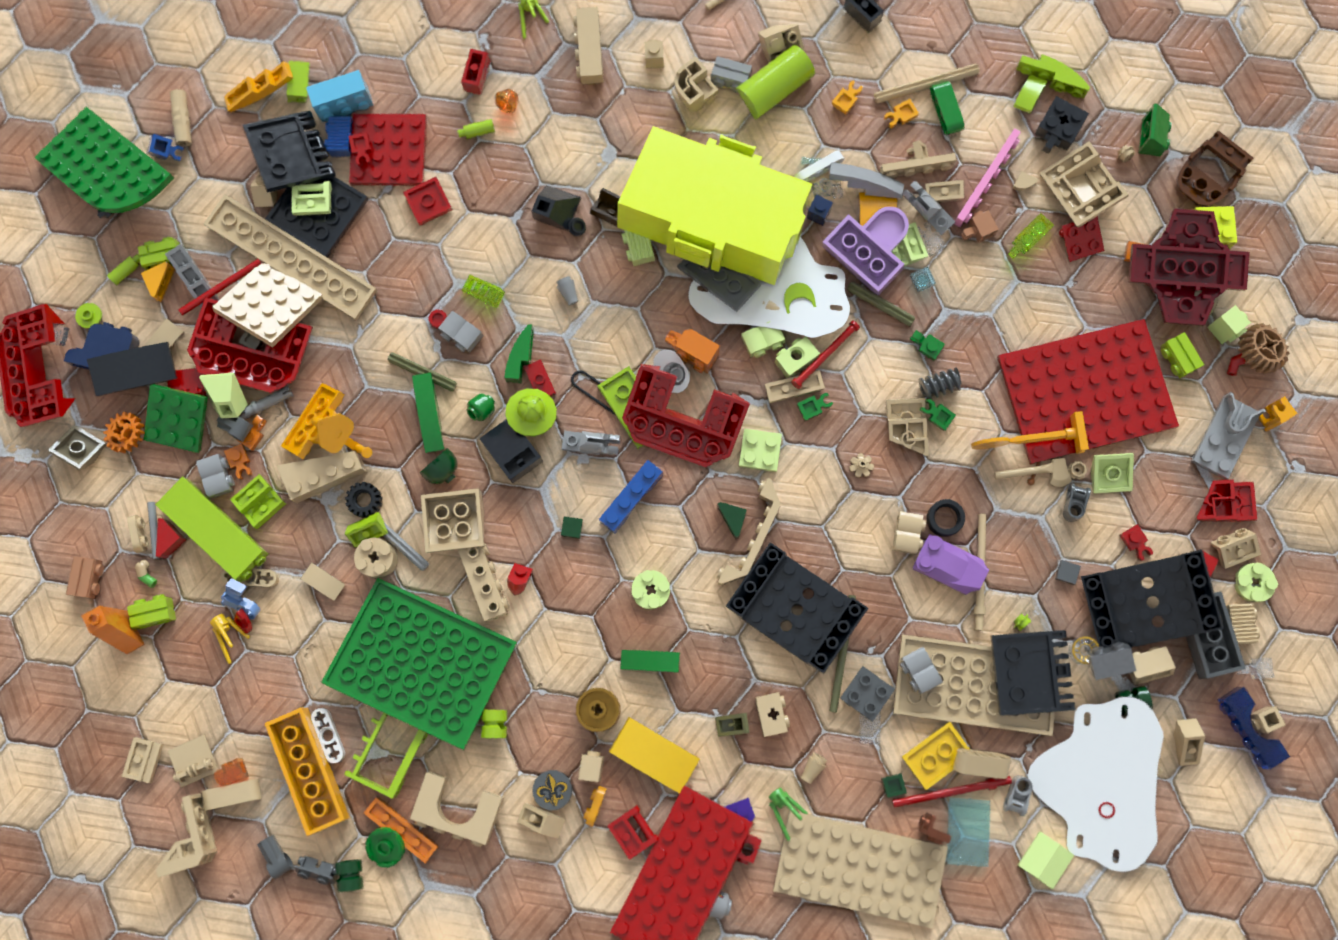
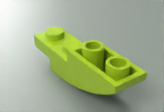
(1061, 76)

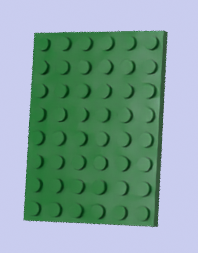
(420, 663)

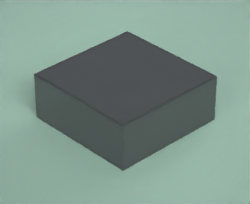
(1067, 572)

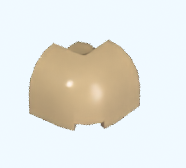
(693, 85)

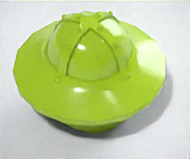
(530, 412)

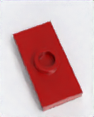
(539, 377)

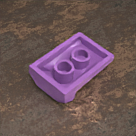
(950, 565)

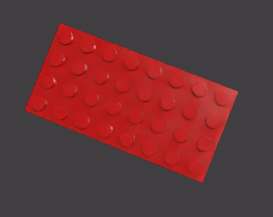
(683, 871)

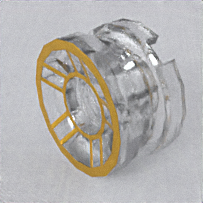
(1075, 649)

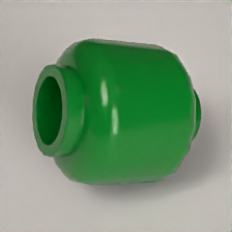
(480, 407)

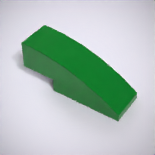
(520, 355)
(650, 661)

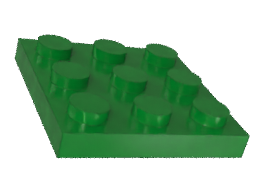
(175, 418)

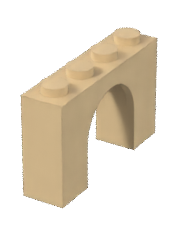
(428, 812)

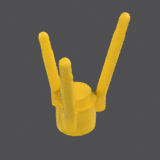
(221, 626)

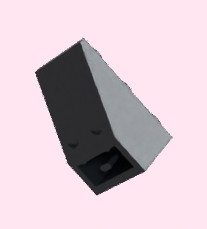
(511, 451)

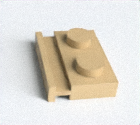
(142, 760)

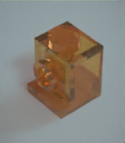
(231, 772)

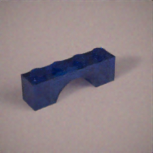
(1238, 707)

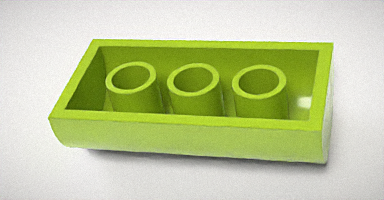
(776, 81)

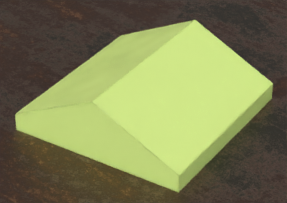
(1112, 473)
(1046, 860)

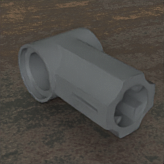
(235, 427)
(277, 861)

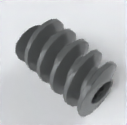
(940, 383)

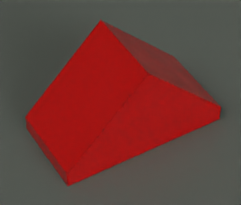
(168, 539)

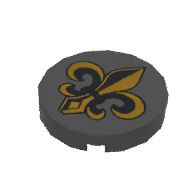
(552, 790)

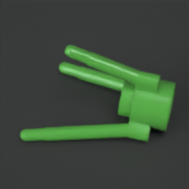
(781, 799)

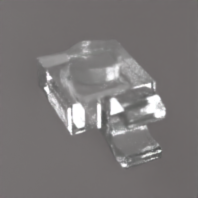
(1259, 668)

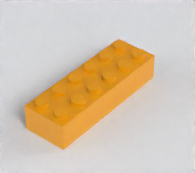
(307, 771)

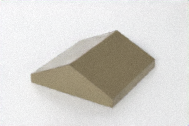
(77, 448)

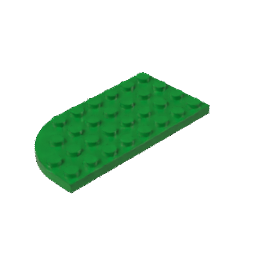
(103, 165)

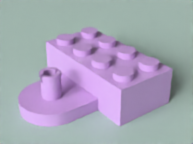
(869, 248)

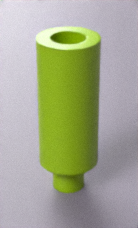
(477, 129)
(124, 269)

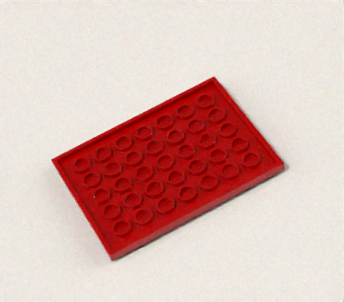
(1103, 374)

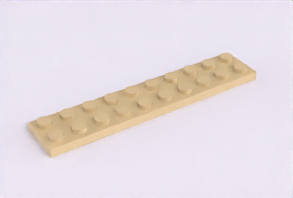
(290, 256)

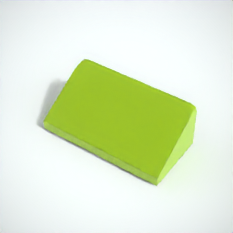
(366, 528)

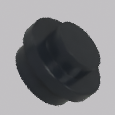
(576, 227)

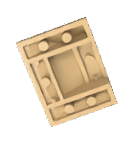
(1083, 184)

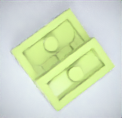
(911, 248)

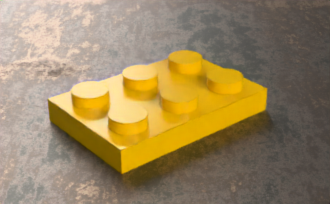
(934, 755)

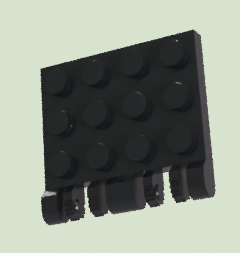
(287, 152)
(1028, 673)

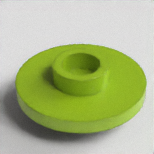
(88, 315)

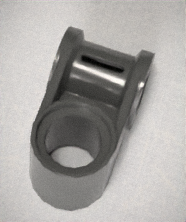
(1076, 498)

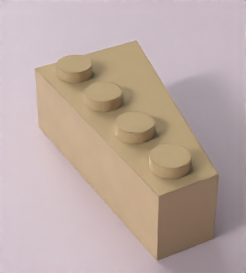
(317, 475)

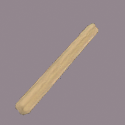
(926, 83)

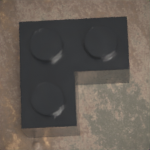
(864, 12)

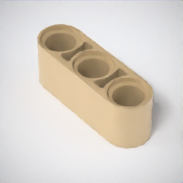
(982, 763)
(231, 794)

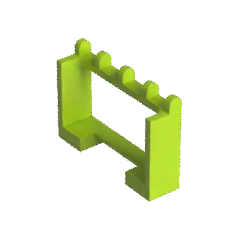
(398, 780)

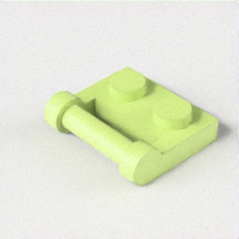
(311, 203)

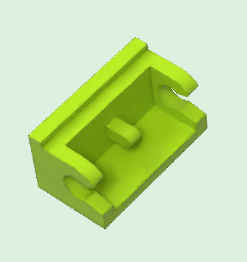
(297, 86)

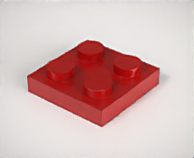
(427, 201)

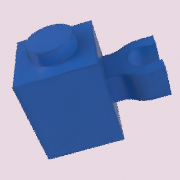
(161, 148)

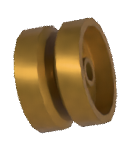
(586, 709)

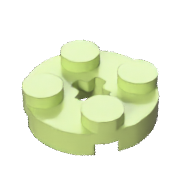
(1266, 579)
(653, 600)

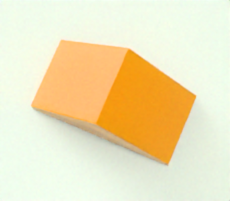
(158, 279)

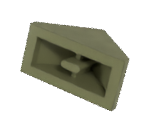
(732, 724)

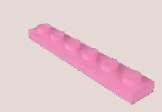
(984, 184)

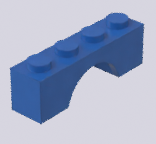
(630, 496)

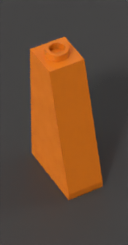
(113, 628)

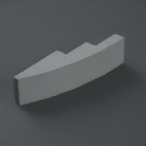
(874, 182)
(189, 272)

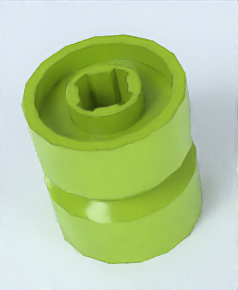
(494, 724)

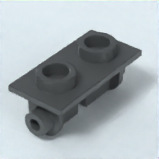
(308, 869)

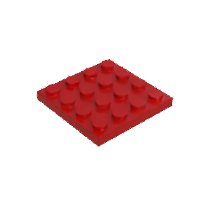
(396, 150)

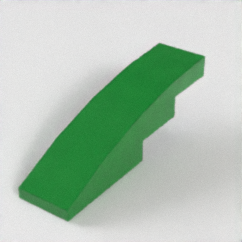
(428, 412)

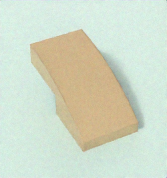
(322, 581)

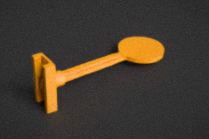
(1077, 433)

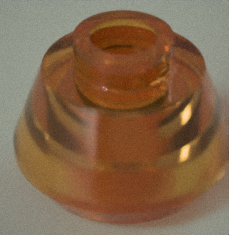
(507, 100)

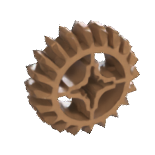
(1263, 348)

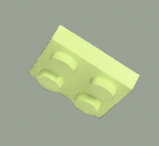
(760, 450)

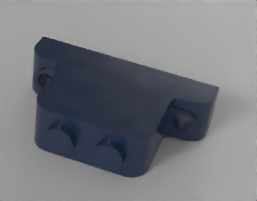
(101, 341)

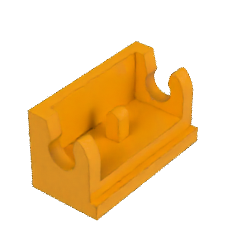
(1279, 412)

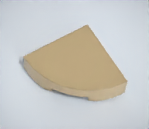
(1024, 181)

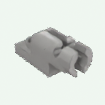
(929, 208)
(590, 442)

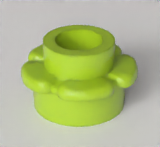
(1021, 622)

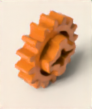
(123, 432)

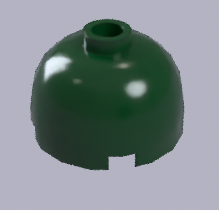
(441, 468)

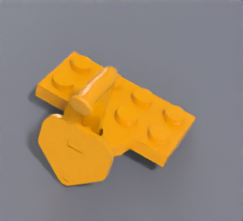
(323, 426)

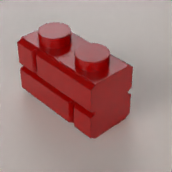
(475, 71)

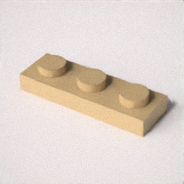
(784, 389)

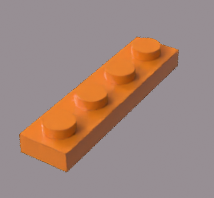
(413, 838)

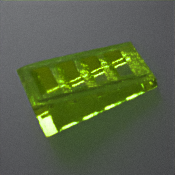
(492, 298)

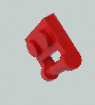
(627, 836)

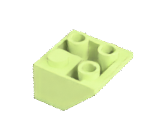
(224, 394)

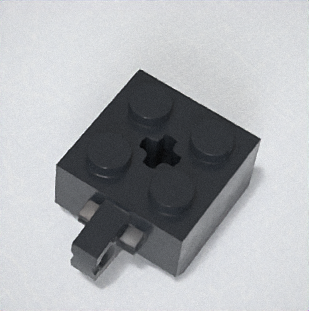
(1061, 124)

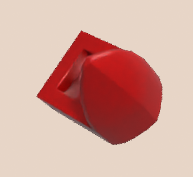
(518, 578)

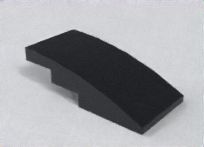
(132, 369)

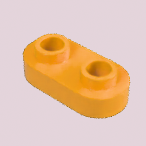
(591, 813)

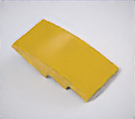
(654, 755)

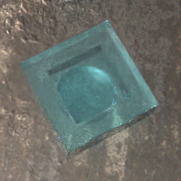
(922, 279)

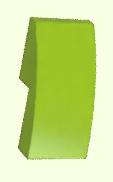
(1030, 93)

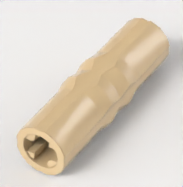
(180, 118)

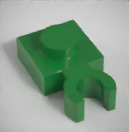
(811, 407)
(939, 415)

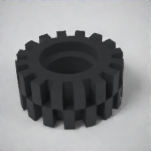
(355, 492)

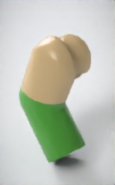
(141, 570)

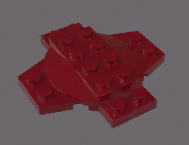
(1188, 261)

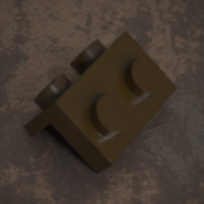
(606, 206)

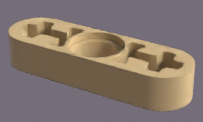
(263, 583)

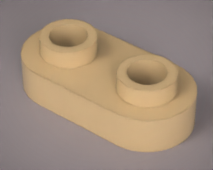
(136, 529)

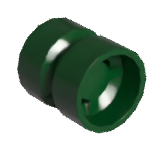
(1138, 692)
(349, 875)

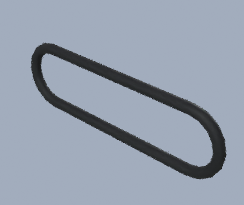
(573, 383)

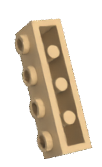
(589, 45)
(483, 582)

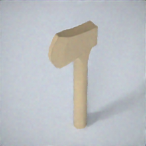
(1057, 467)

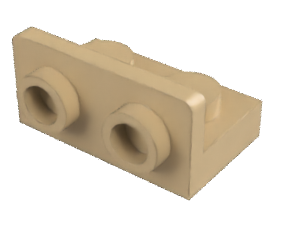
(1236, 547)

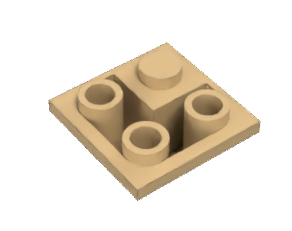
(778, 39)

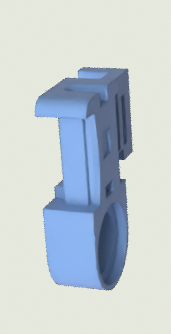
(233, 599)

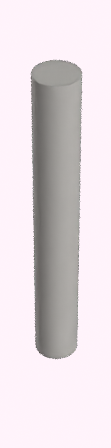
(153, 527)

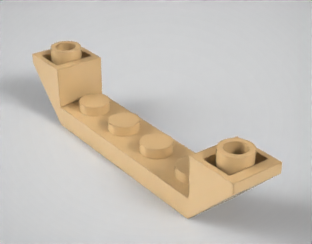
(768, 494)

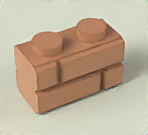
(84, 577)

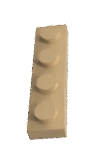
(914, 166)

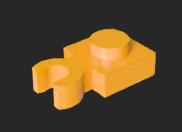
(846, 98)
(903, 112)

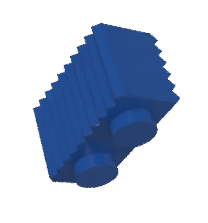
(338, 131)

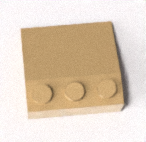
(453, 520)

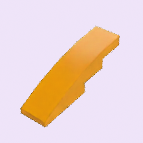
(254, 89)

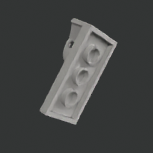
(1226, 436)

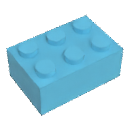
(340, 96)

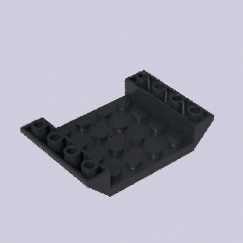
(778, 585)
(1184, 596)

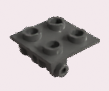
(867, 693)

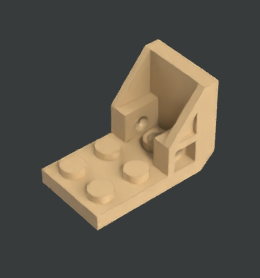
(194, 850)

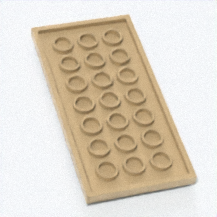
(966, 691)
(861, 869)

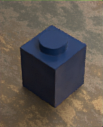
(819, 210)

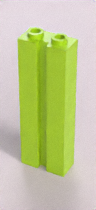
(212, 529)

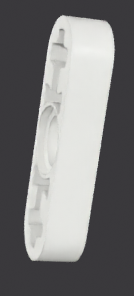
(820, 167)
(328, 720)

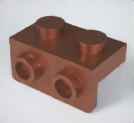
(926, 823)

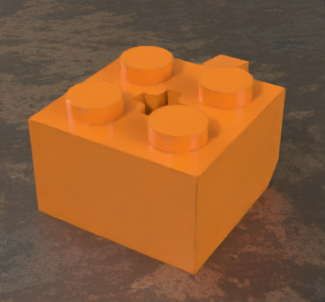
(694, 349)

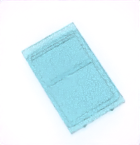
(969, 831)

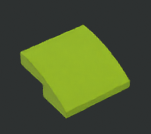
(258, 501)

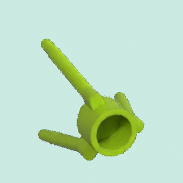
(529, 5)

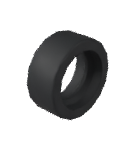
(946, 532)

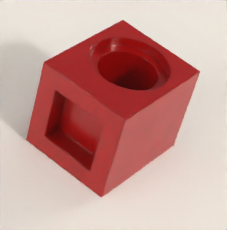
(755, 842)

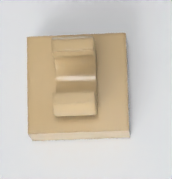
(919, 149)

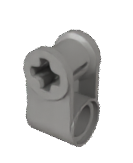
(1018, 797)

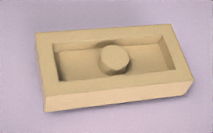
(946, 191)

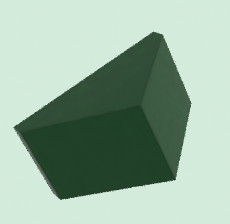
(733, 517)

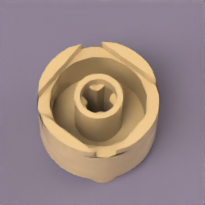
(368, 550)

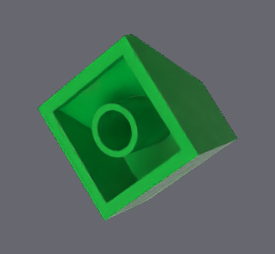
(1155, 132)

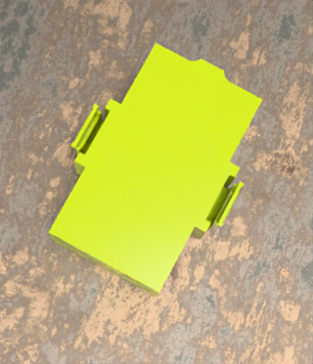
(714, 204)

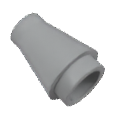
(567, 289)

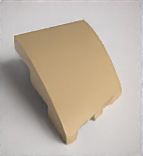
(908, 424)

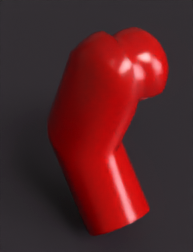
(1234, 364)

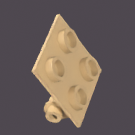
(192, 761)

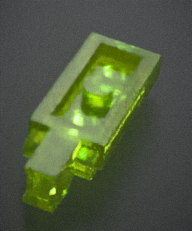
(1031, 235)

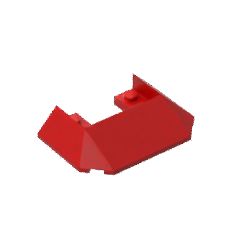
(22, 369)
(266, 371)
(678, 433)

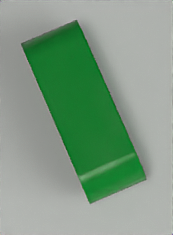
(947, 108)

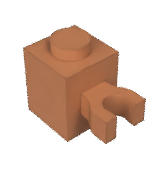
(981, 226)

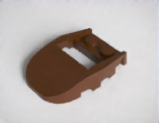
(1202, 188)

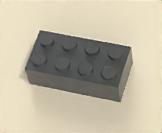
(1218, 650)

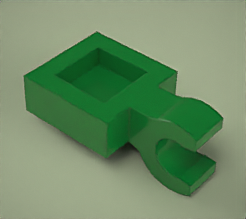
(929, 346)

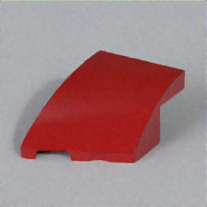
(1229, 502)

